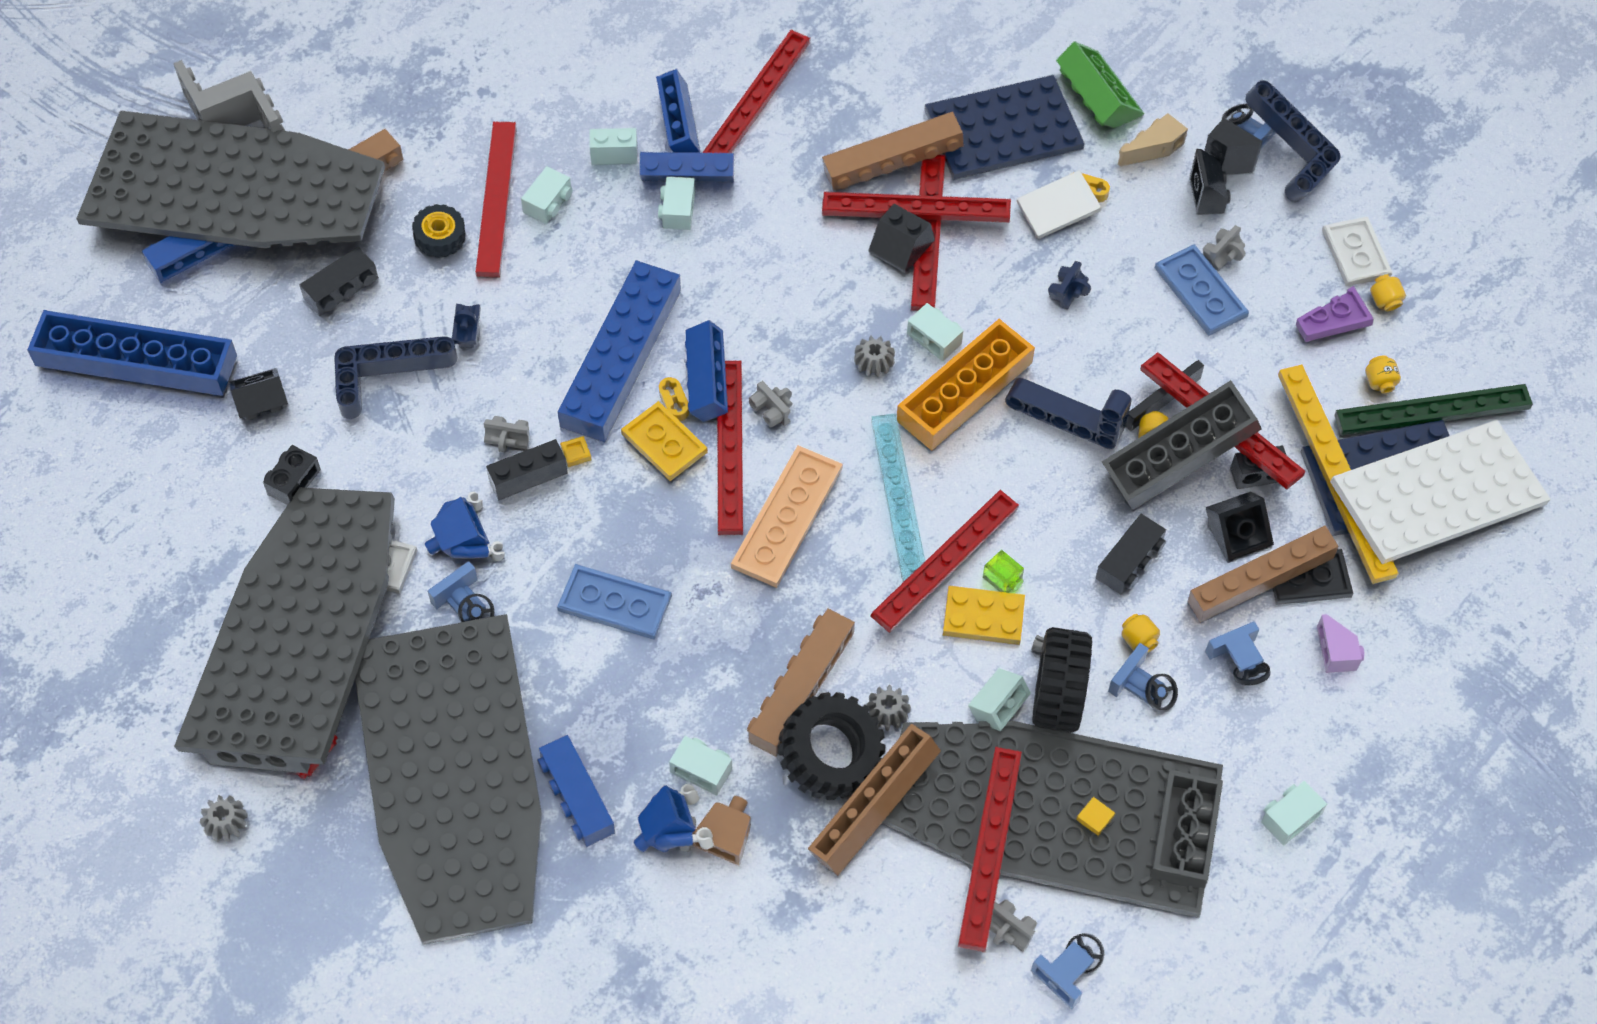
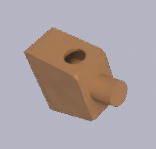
(729, 829)

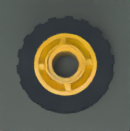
(437, 242)

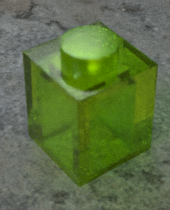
(1003, 572)

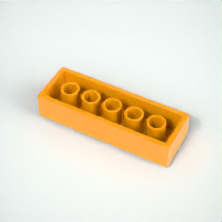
(965, 384)

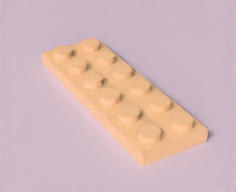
(786, 516)

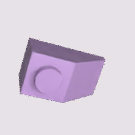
(1338, 646)

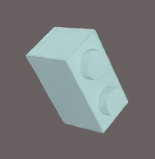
(613, 146)
(546, 195)
(677, 203)
(935, 331)
(999, 698)
(701, 765)
(1293, 812)

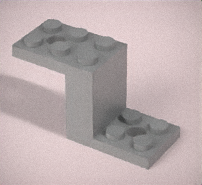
(230, 102)

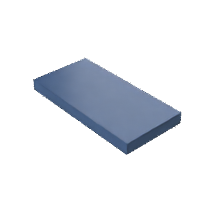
(1201, 289)
(614, 601)

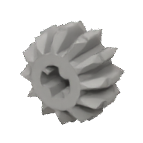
(874, 356)
(895, 700)
(213, 815)

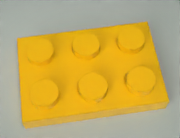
(664, 440)
(984, 615)

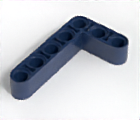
(1298, 134)
(383, 353)
(1070, 415)

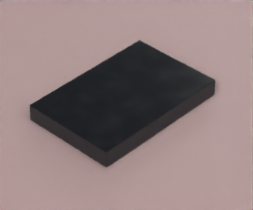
(1318, 584)

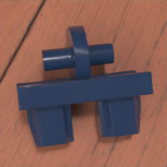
(1073, 285)
(466, 325)

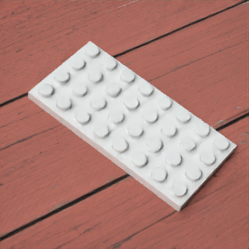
(1439, 491)

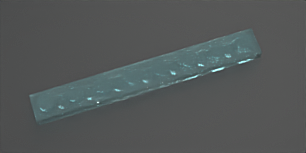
(898, 494)

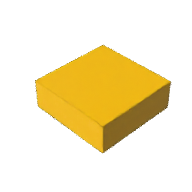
(575, 451)
(1095, 816)

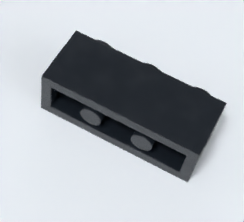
(339, 281)
(527, 469)
(1131, 554)

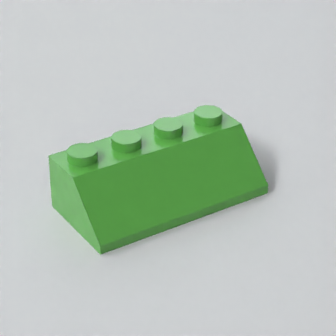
(1098, 86)

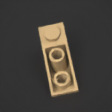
(1156, 142)

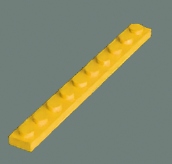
(1330, 460)

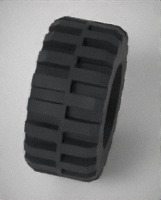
(1062, 679)
(856, 725)

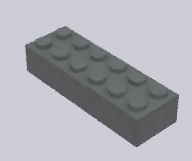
(1182, 445)

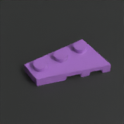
(1336, 317)

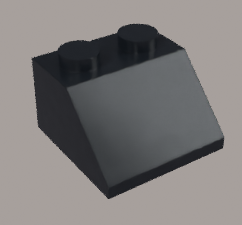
(1233, 148)
(1208, 184)
(901, 238)
(258, 394)
(1240, 525)

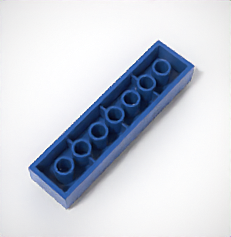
(619, 351)
(132, 352)

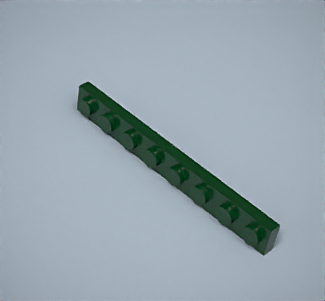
(1433, 409)

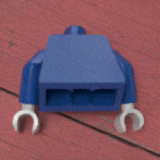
(460, 531)
(668, 822)

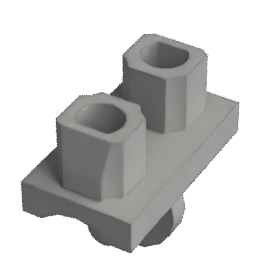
(1228, 247)
(775, 400)
(506, 434)
(1009, 927)

